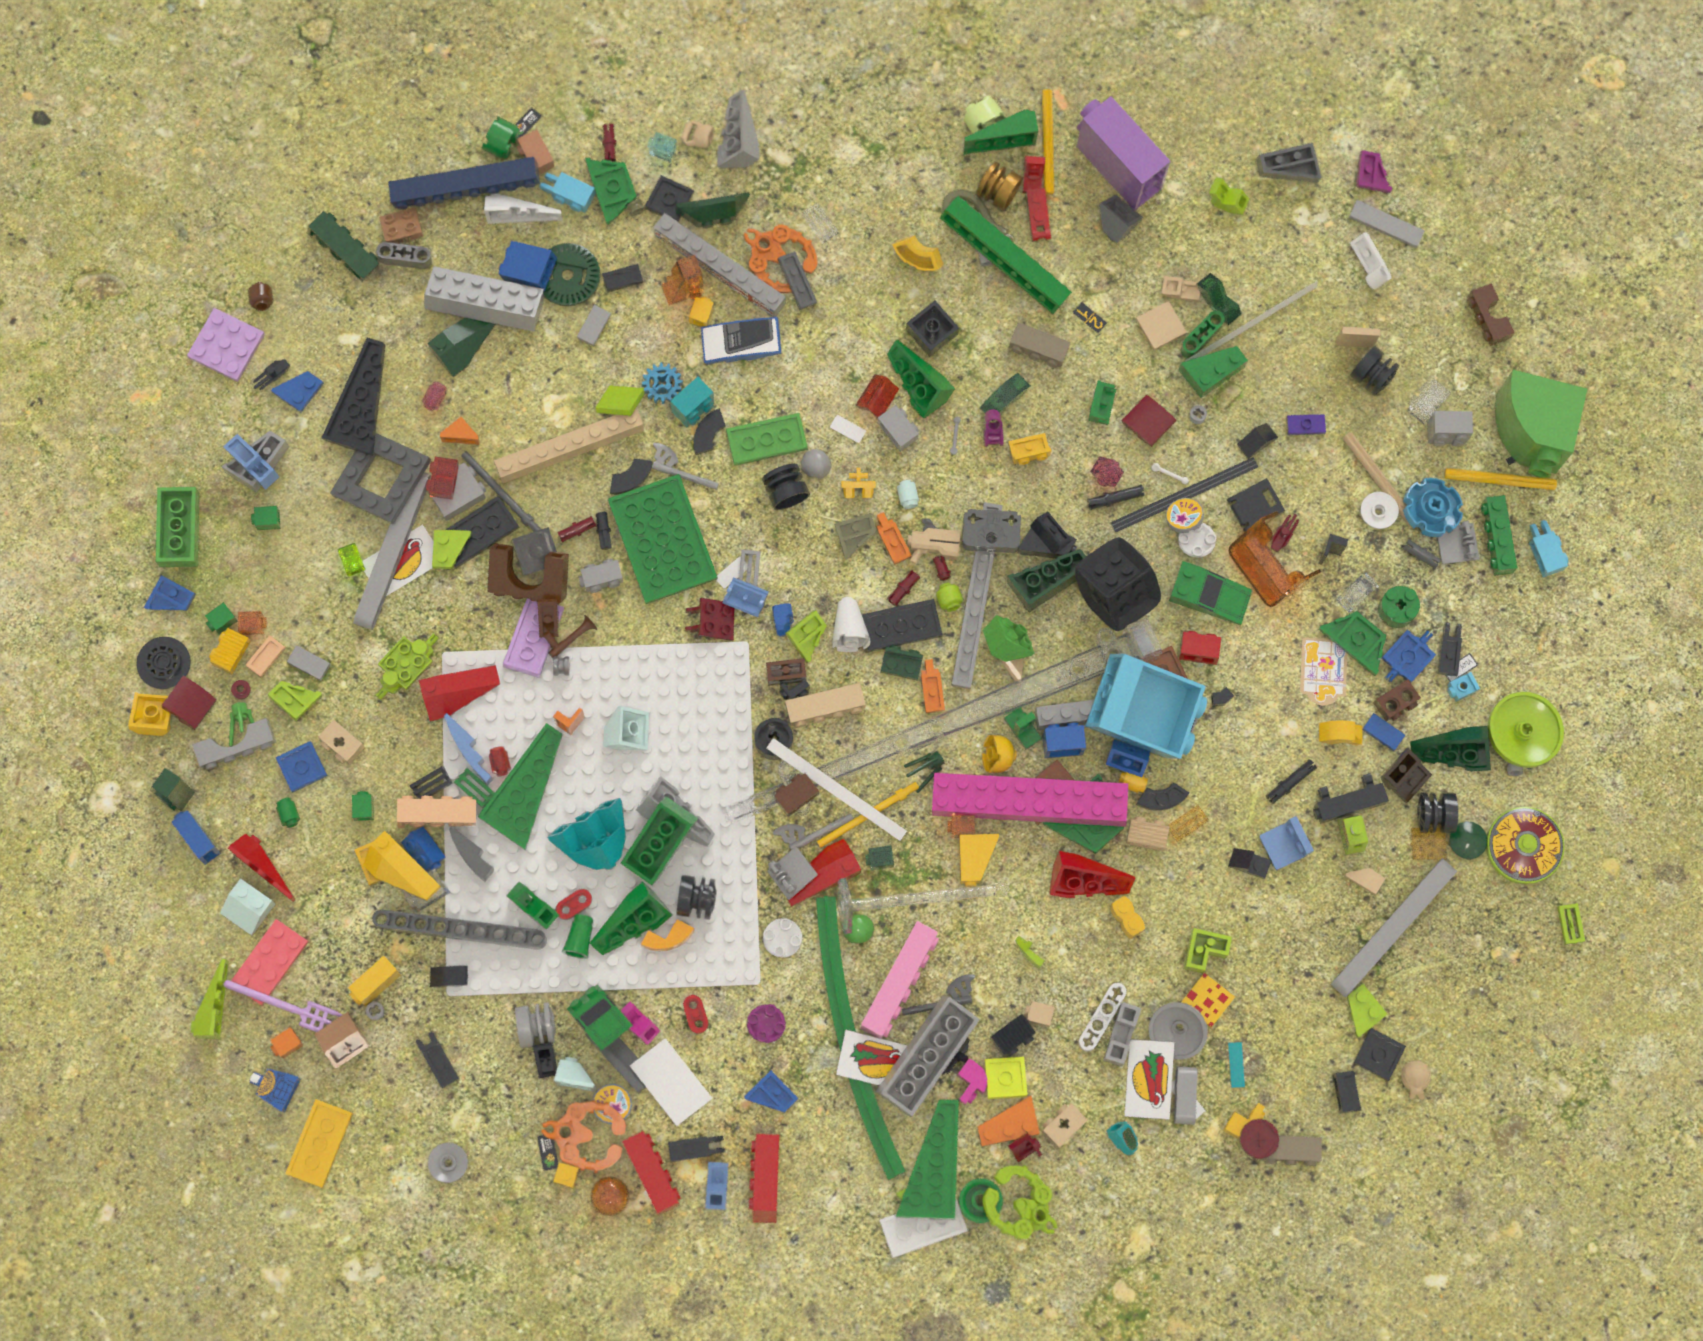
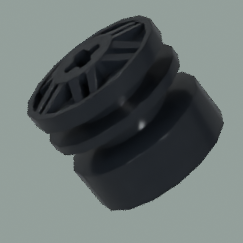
(1375, 370)
(785, 486)
(1440, 812)
(696, 897)

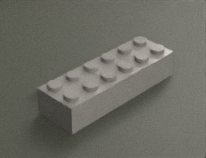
(484, 298)
(927, 1055)

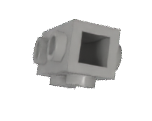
(601, 576)

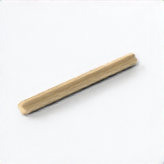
(1374, 471)

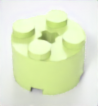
(983, 114)

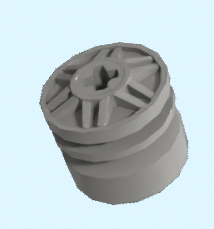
(535, 1025)

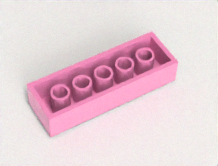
(897, 984)

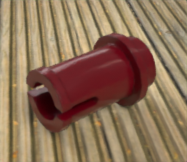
(942, 569)

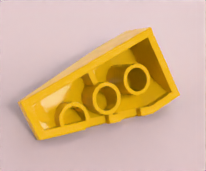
(393, 865)

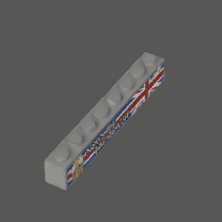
(720, 265)

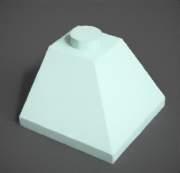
(627, 730)
(573, 1075)

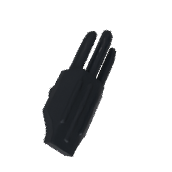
(272, 372)
(959, 1056)

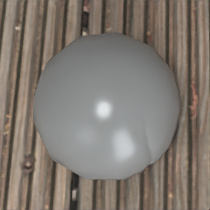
(816, 463)

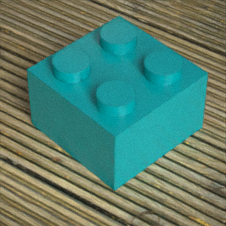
(692, 402)

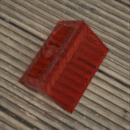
(877, 395)

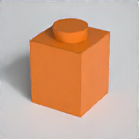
(285, 1043)

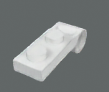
(1371, 261)

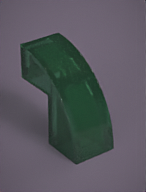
(1217, 299)
(1006, 394)

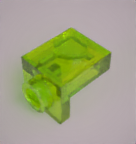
(351, 559)

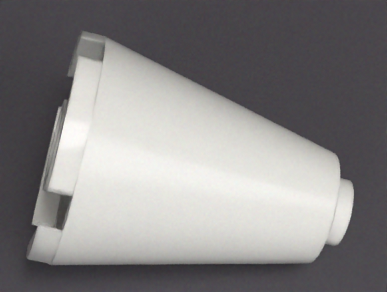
(849, 627)

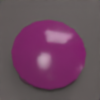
(766, 1023)

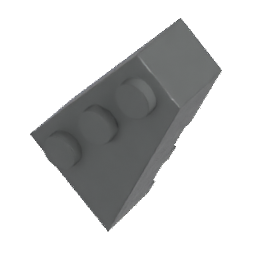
(1292, 163)

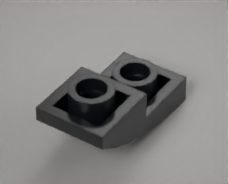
(448, 976)

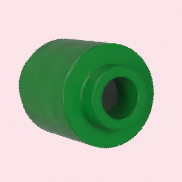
(287, 812)

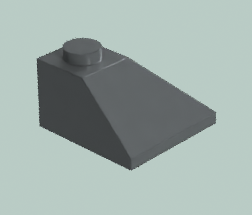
(1118, 218)

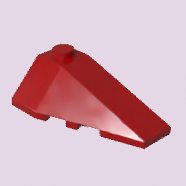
(456, 690)
(254, 856)
(831, 865)

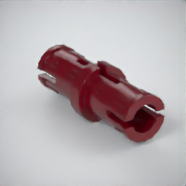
(609, 142)
(576, 529)
(903, 588)

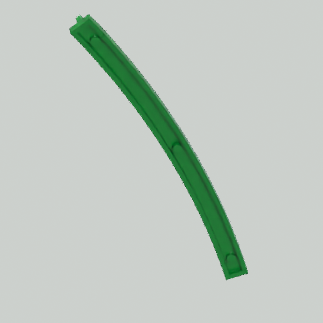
(843, 1021)

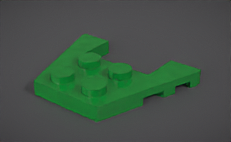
(1088, 836)

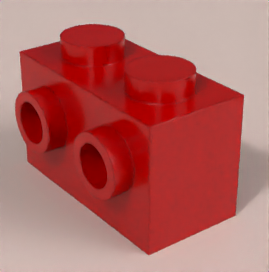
(1200, 647)

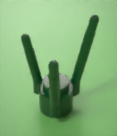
(932, 761)

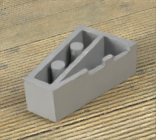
(269, 447)

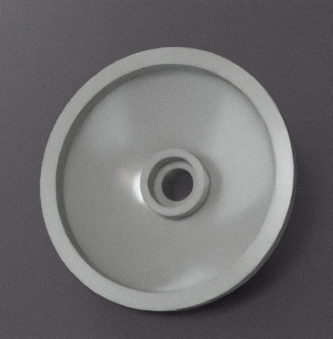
(1186, 1041)

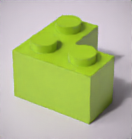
(1203, 944)

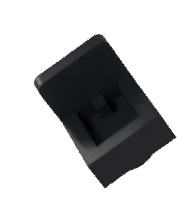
(798, 691)

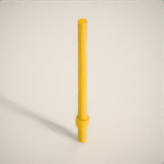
(899, 795)

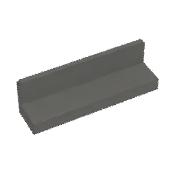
(621, 1058)

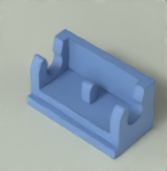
(745, 597)

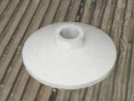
(1382, 502)

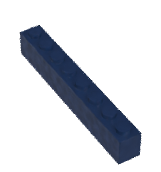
(464, 183)

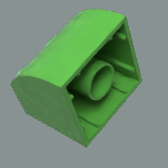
(1539, 420)

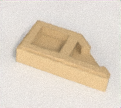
(1366, 879)

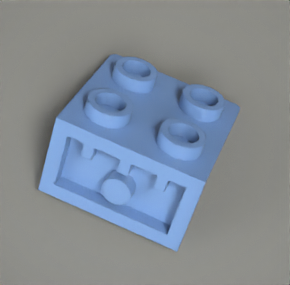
(1286, 843)

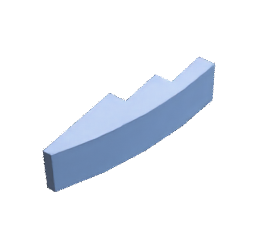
(465, 743)

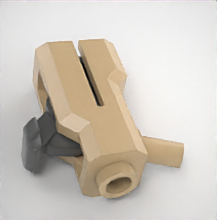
(934, 541)

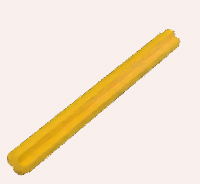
(1048, 150)
(1502, 479)

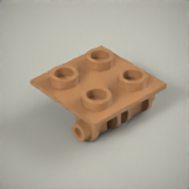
(401, 225)

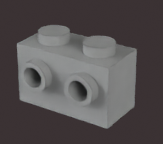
(898, 428)

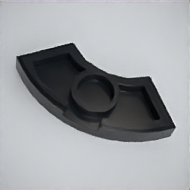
(707, 430)
(632, 477)
(1162, 799)

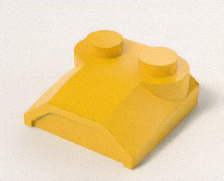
(148, 716)

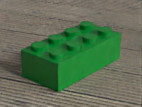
(659, 840)

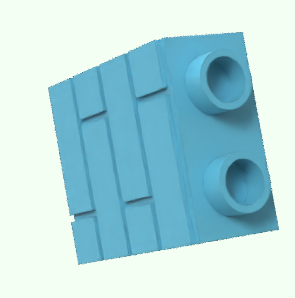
(1147, 706)

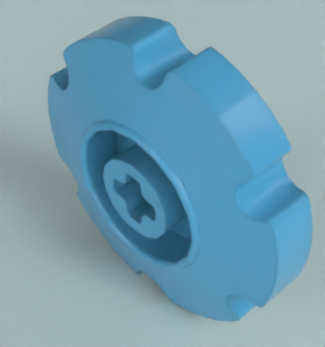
(1432, 507)

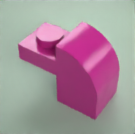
(642, 1026)
(976, 1078)

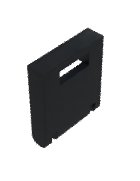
(1252, 504)

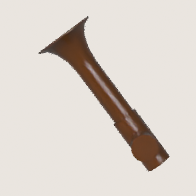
(558, 648)

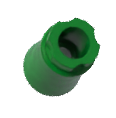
(579, 937)

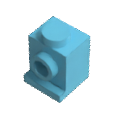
(1457, 692)

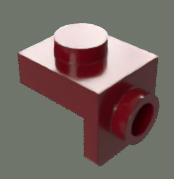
(1024, 1147)

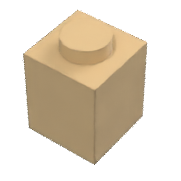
(1039, 1014)

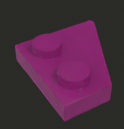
(1371, 172)

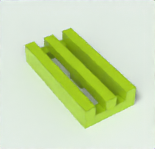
(1581, 939)

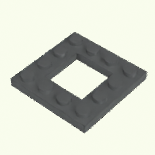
(385, 508)

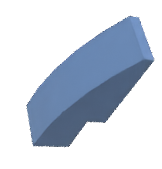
(251, 461)

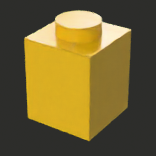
(701, 312)
(566, 1175)

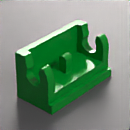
(1102, 403)

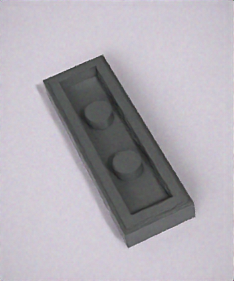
(797, 280)

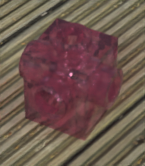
(1107, 471)

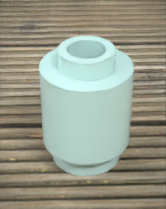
(908, 494)

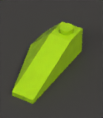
(210, 1013)

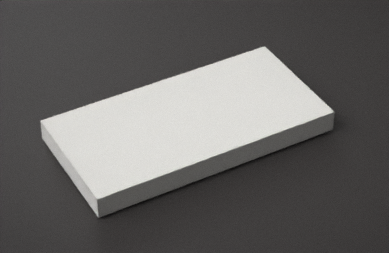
(912, 1234)

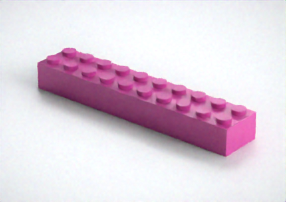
(1030, 799)

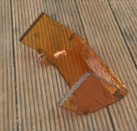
(1262, 567)

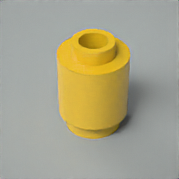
(1135, 783)

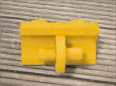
(849, 486)

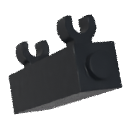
(1349, 803)

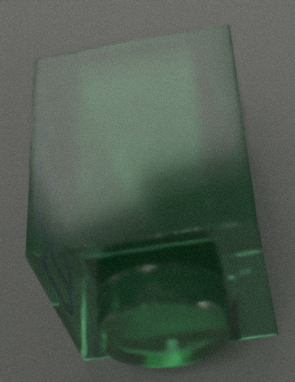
(879, 858)

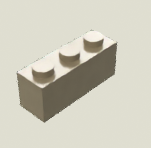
(1039, 345)
(1297, 1149)

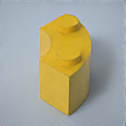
(918, 255)

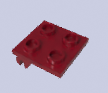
(715, 619)

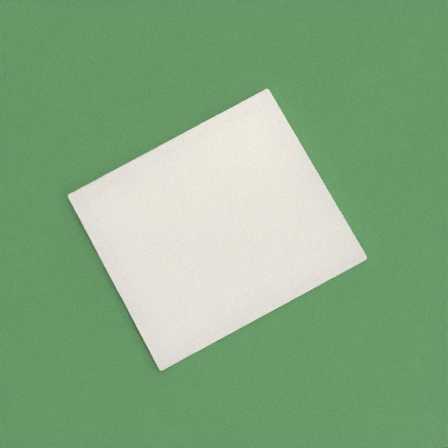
(695, 742)

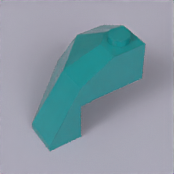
(594, 838)

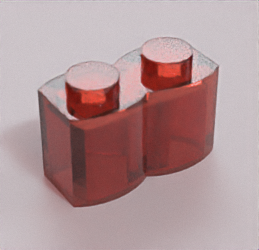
(443, 477)

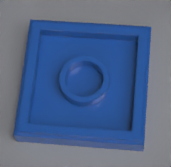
(301, 766)

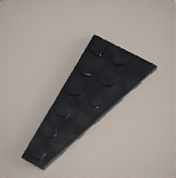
(356, 411)

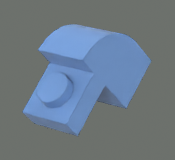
(717, 1185)

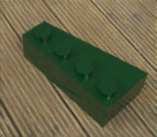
(1044, 581)

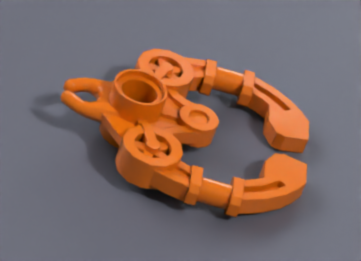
(774, 239)
(580, 1134)

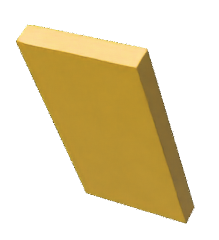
(319, 1143)

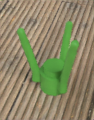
(239, 714)

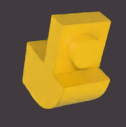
(1340, 732)
(1237, 1122)

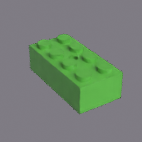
(177, 508)

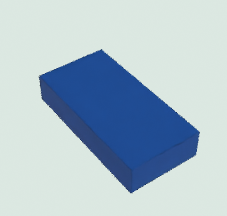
(1383, 732)

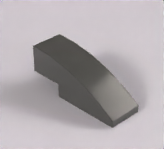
(471, 855)

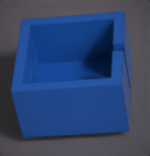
(1064, 740)

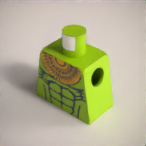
(1353, 833)

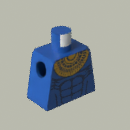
(275, 1087)

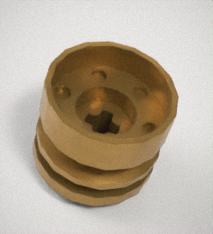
(999, 186)

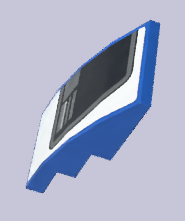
(741, 340)

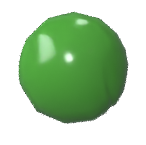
(861, 929)

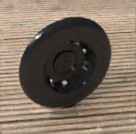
(162, 662)

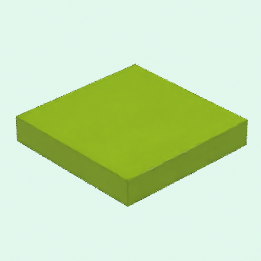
(620, 400)

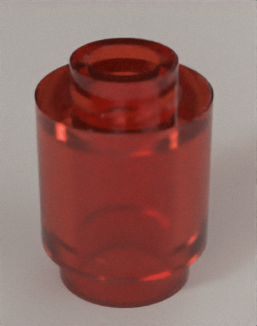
(499, 761)

